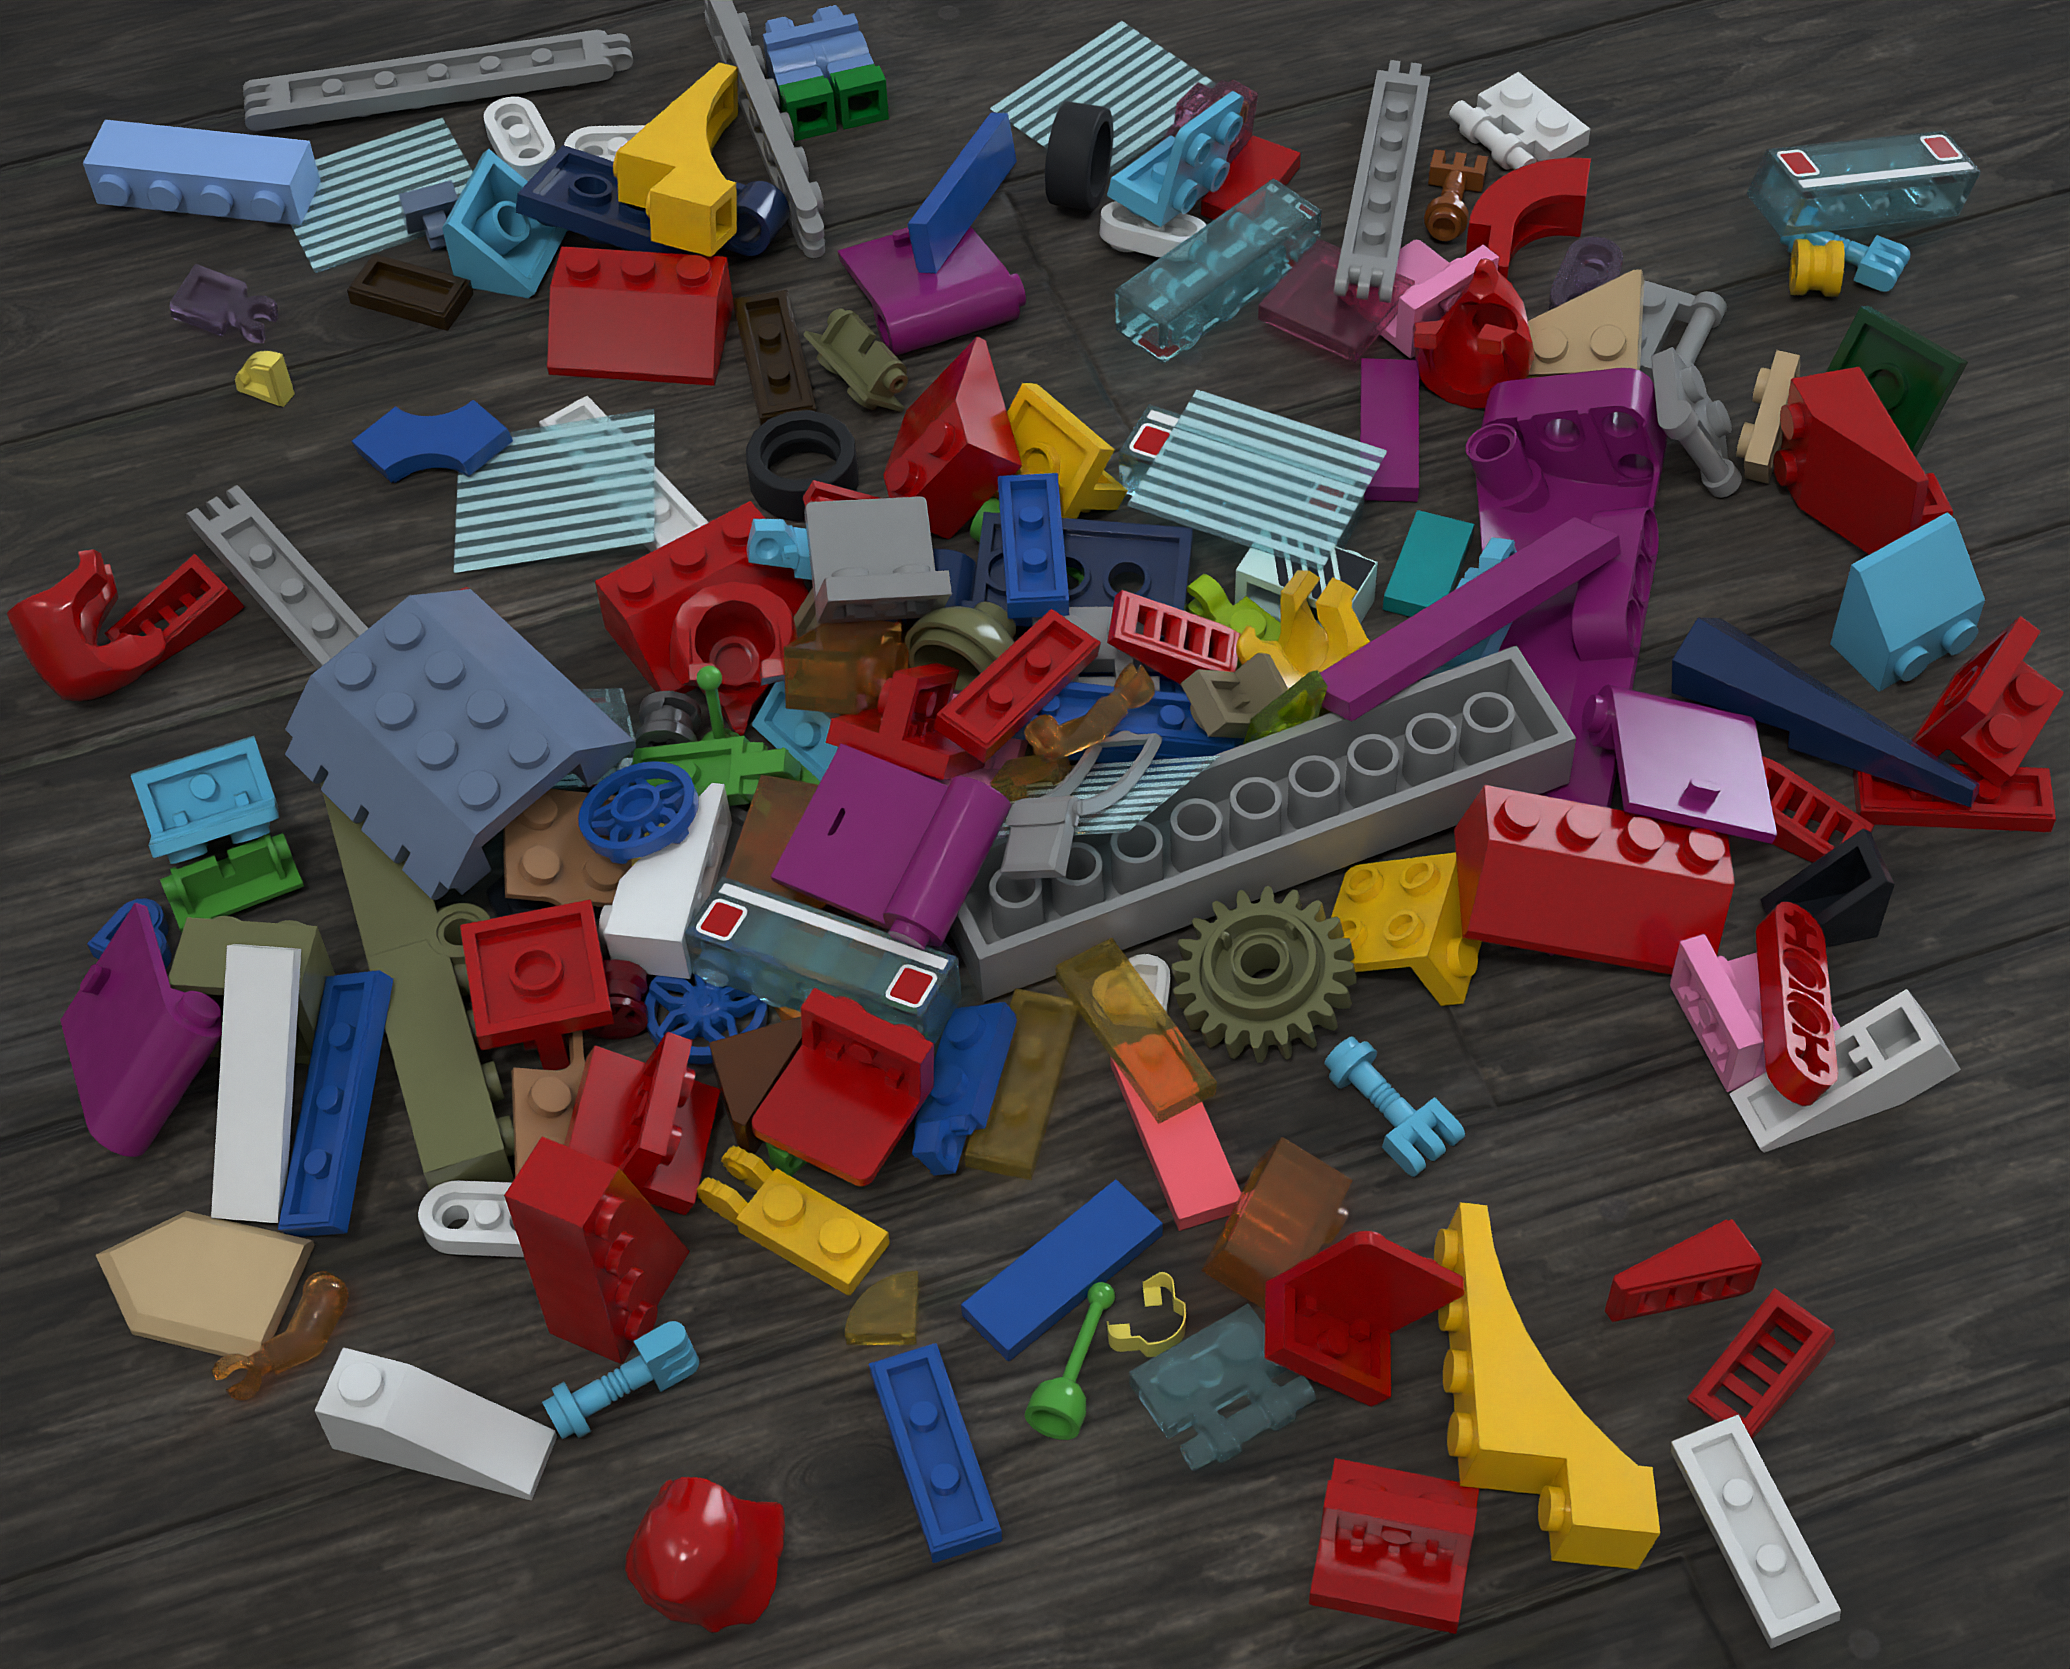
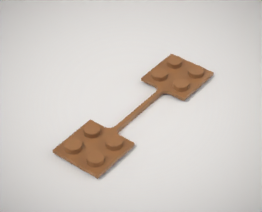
(555, 865)

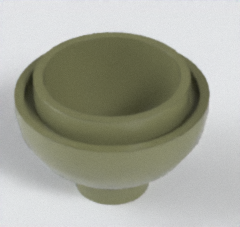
(961, 639)

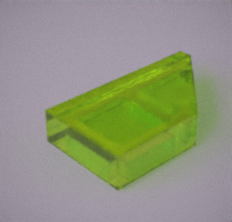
(1293, 707)

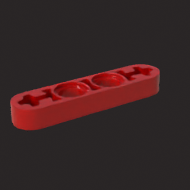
(1796, 1004)

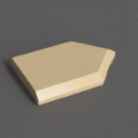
(206, 1282)

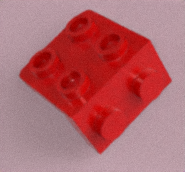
(847, 1089)
(1340, 1306)

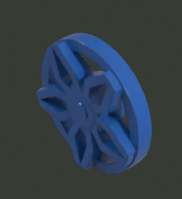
(639, 810)
(702, 1010)

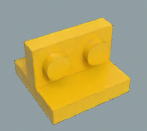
(1058, 442)

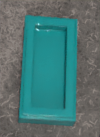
(1427, 563)

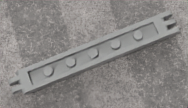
(434, 79)
(768, 126)
(1383, 183)
(277, 576)

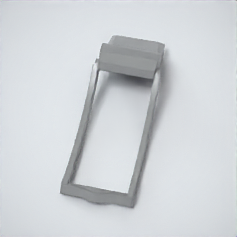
(1045, 825)

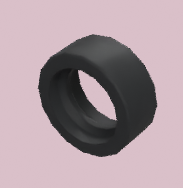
(1079, 155)
(791, 434)

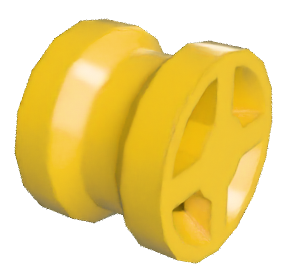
(1816, 267)

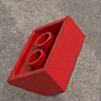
(638, 315)
(647, 593)

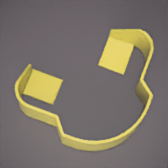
(1120, 1336)

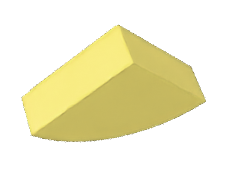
(266, 378)

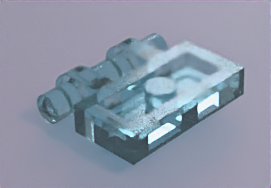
(1211, 1371)

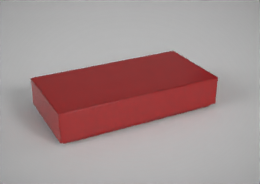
(1249, 171)

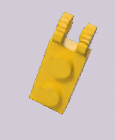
(796, 1222)

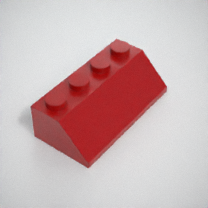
(1588, 880)

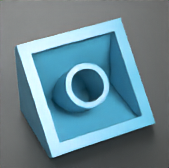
(491, 240)

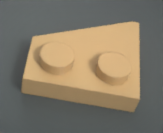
(1591, 330)
(1761, 440)

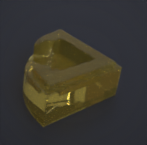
(1022, 771)
(886, 1312)

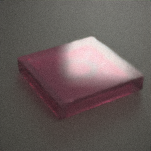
(1309, 310)

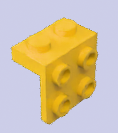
(1409, 918)

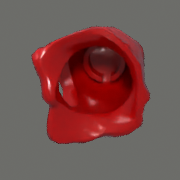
(706, 1554)

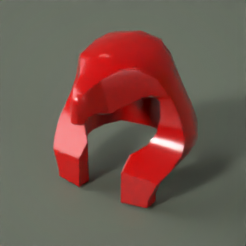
(1476, 341)
(62, 629)
(739, 633)

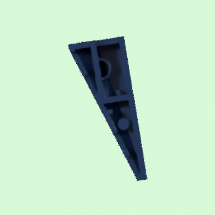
(1744, 677)

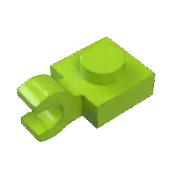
(1214, 605)

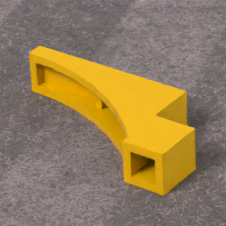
(673, 171)
(1522, 1427)

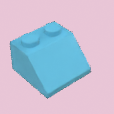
(1909, 605)

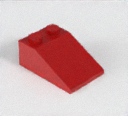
(954, 443)
(1849, 460)

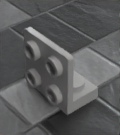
(873, 560)

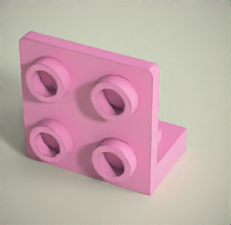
(1434, 291)
(1723, 1009)

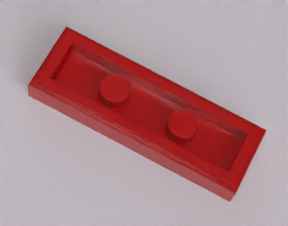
(1017, 685)
(2017, 805)

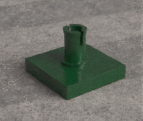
(1904, 370)

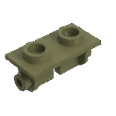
(870, 376)

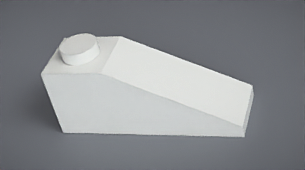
(666, 892)
(1880, 1064)
(430, 1426)

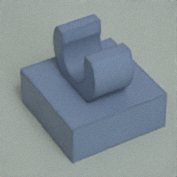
(428, 211)

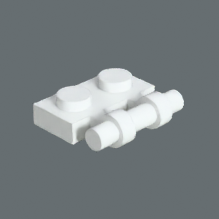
(1529, 118)

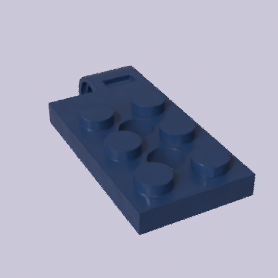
(582, 196)
(1091, 546)

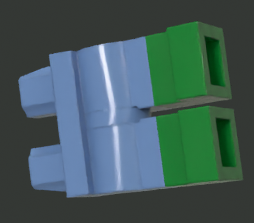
(821, 69)

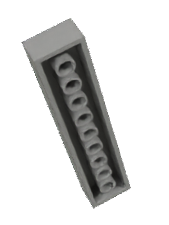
(1274, 819)

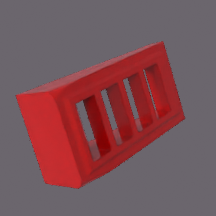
(177, 590)
(1205, 642)
(1808, 802)
(1691, 1273)
(1774, 1312)

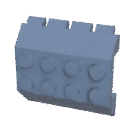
(445, 734)

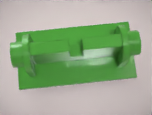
(226, 886)

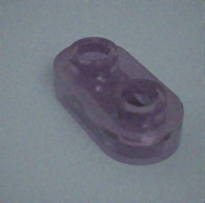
(1585, 267)

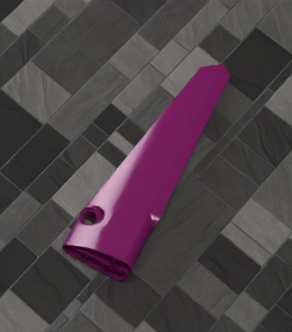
(1591, 453)

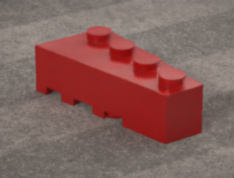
(591, 1248)

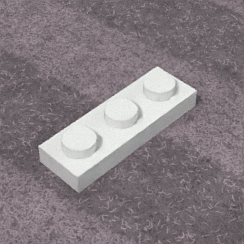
(1755, 1531)

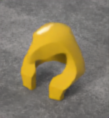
(1302, 641)

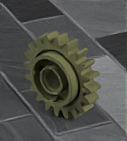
(1307, 983)

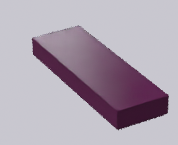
(1391, 423)

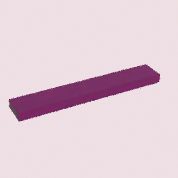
(1466, 617)

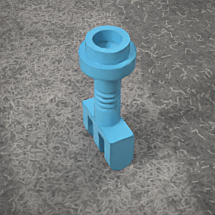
(1877, 264)
(1352, 1063)
(664, 1357)

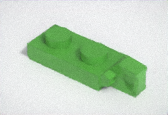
(724, 761)

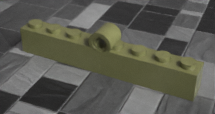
(426, 1022)

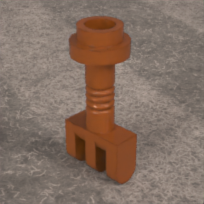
(1447, 215)

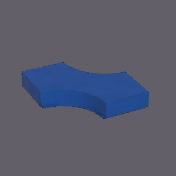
(454, 440)

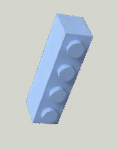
(202, 172)

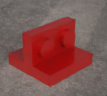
(1992, 707)
(904, 723)
(537, 979)
(646, 1120)
(1394, 1545)

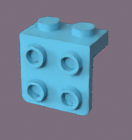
(1181, 167)
(206, 799)

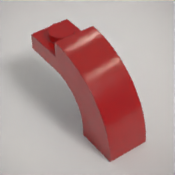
(1529, 205)

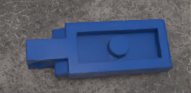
(964, 1083)

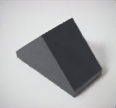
(1841, 890)

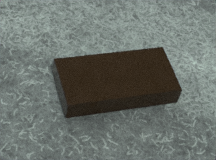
(410, 292)

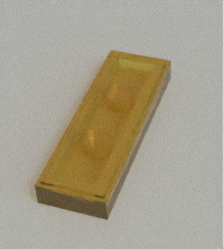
(1136, 1030)
(1026, 1086)

